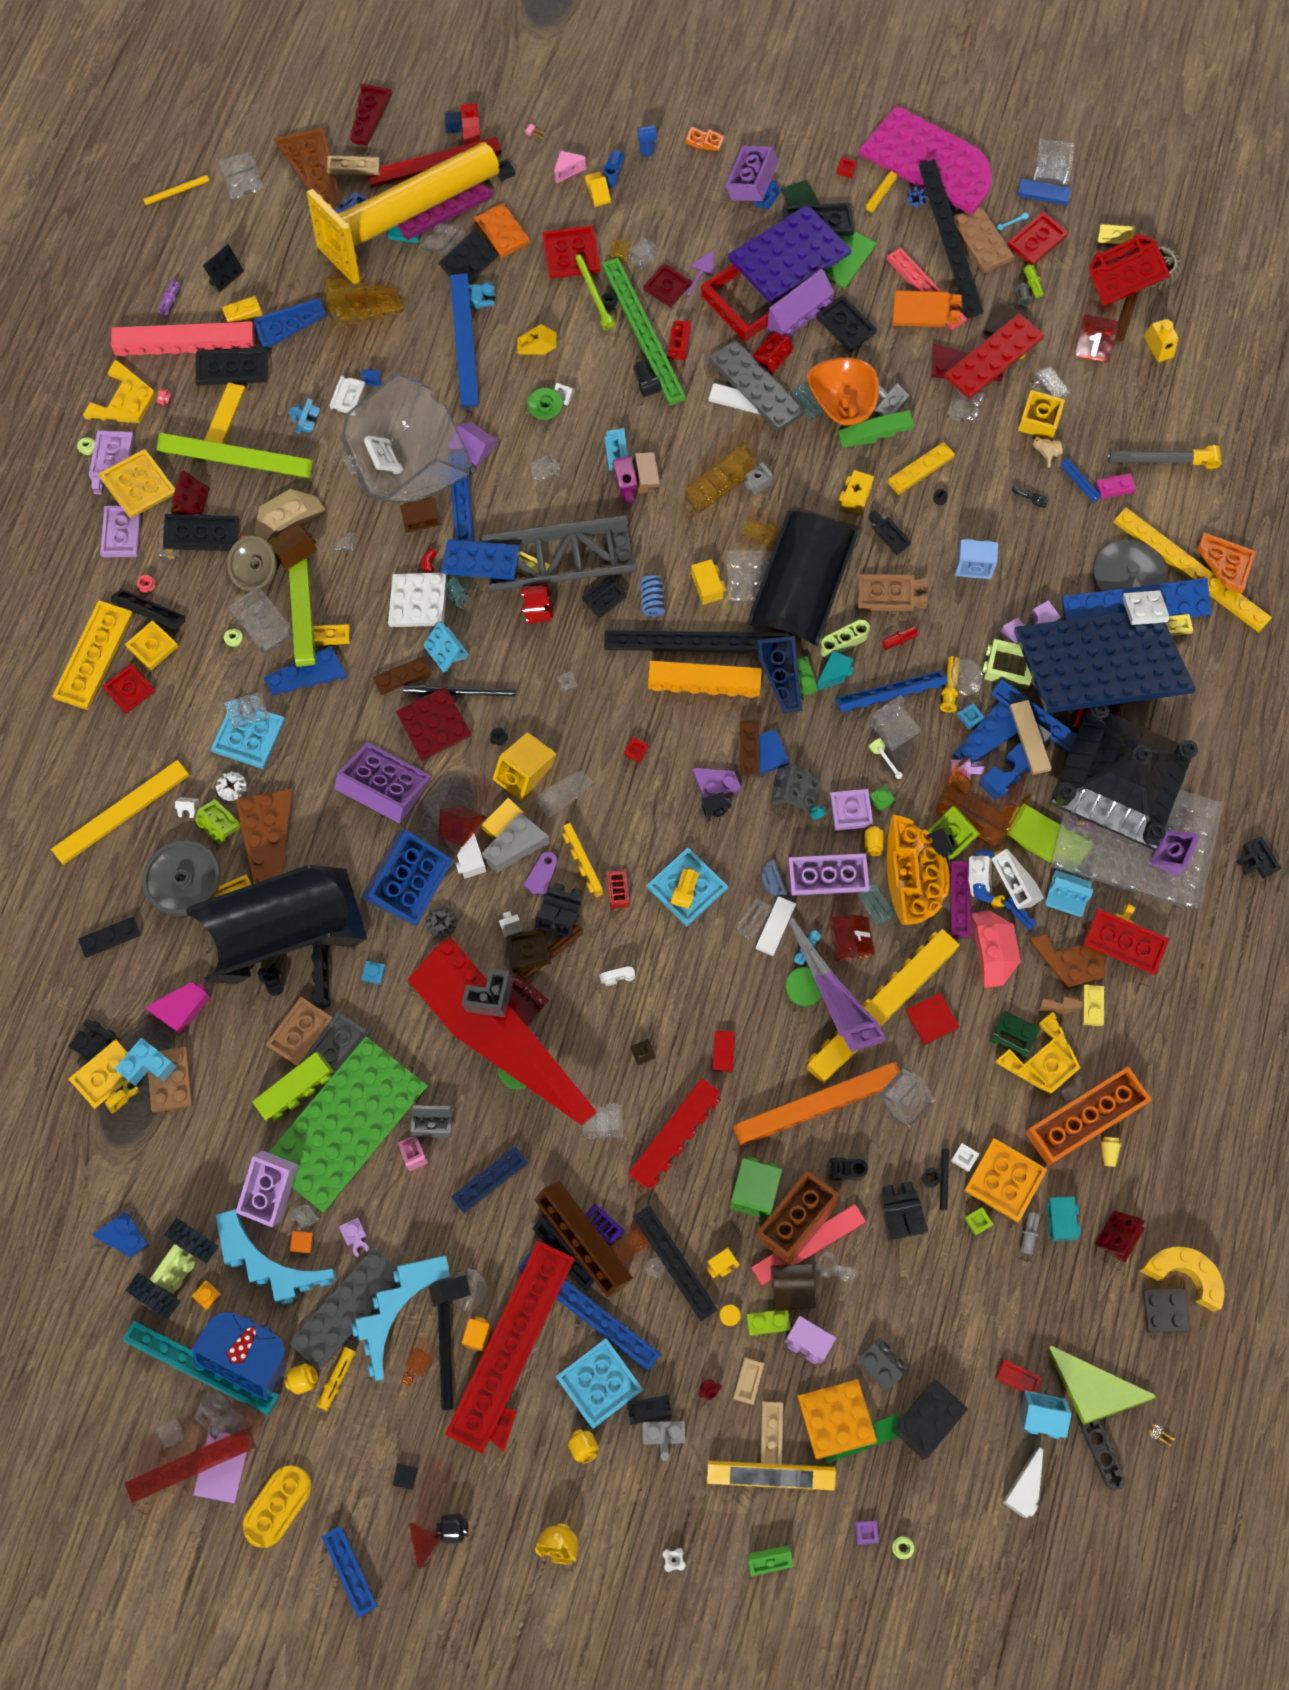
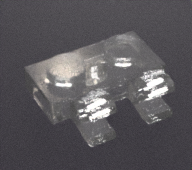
(959, 407)

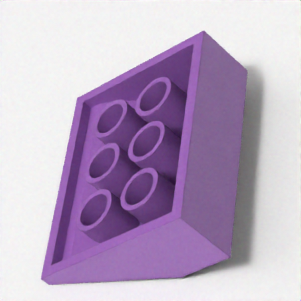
(382, 782)

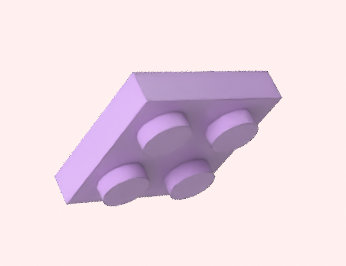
(851, 809)

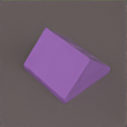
(476, 442)
(1175, 852)

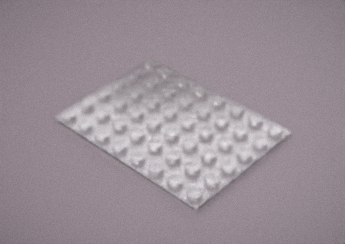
(1120, 862)

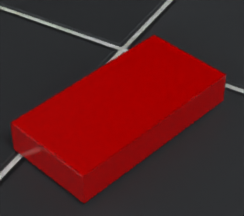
(723, 1051)
(1018, 1377)

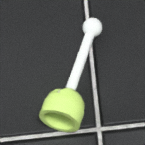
(878, 748)

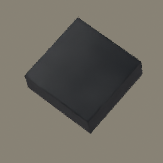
(505, 170)
(405, 1476)

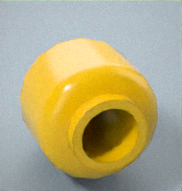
(301, 1378)
(583, 1446)

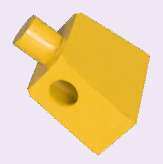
(1162, 340)

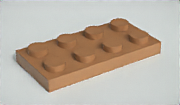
(982, 240)

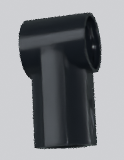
(647, 382)

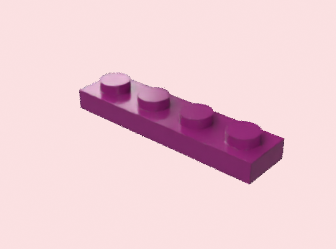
(960, 900)

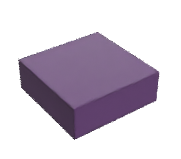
(866, 1532)

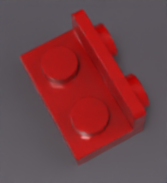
(774, 351)

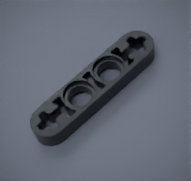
(1097, 1450)

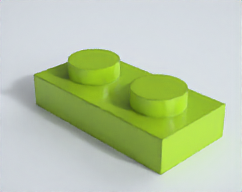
(768, 1322)

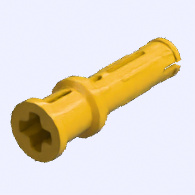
(949, 692)

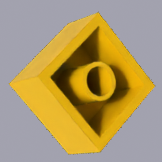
(1041, 415)

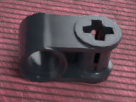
(846, 1169)

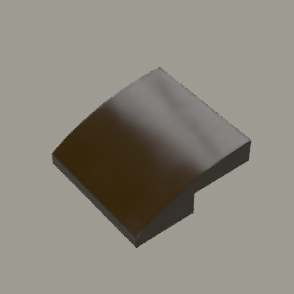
(793, 1287)

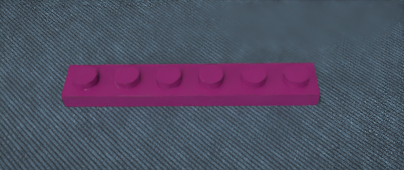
(445, 210)

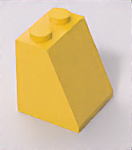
(523, 766)

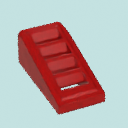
(618, 903)

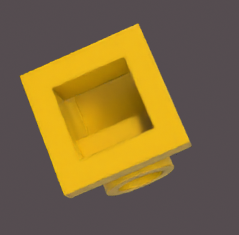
(722, 1264)

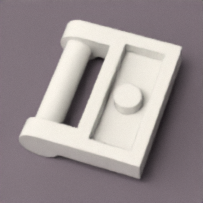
(382, 454)

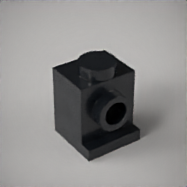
(715, 805)
(943, 842)

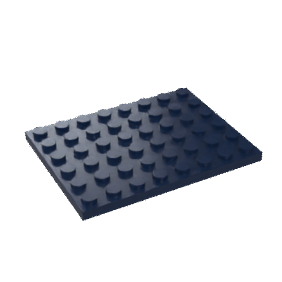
(1102, 662)

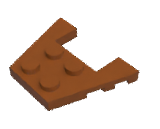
(1072, 965)

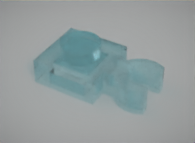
(455, 592)

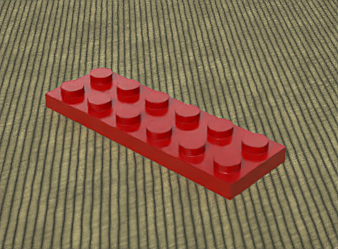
(994, 356)

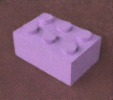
(267, 1188)

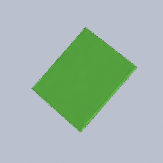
(846, 269)

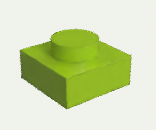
(978, 1221)

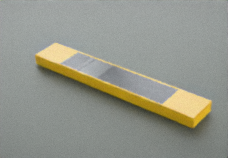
(771, 1475)

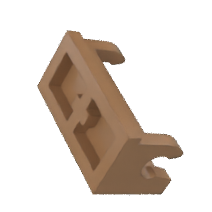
(645, 472)

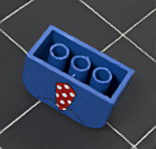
(241, 1353)

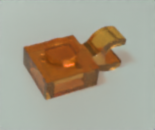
(418, 1364)

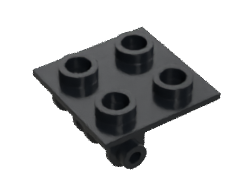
(223, 268)

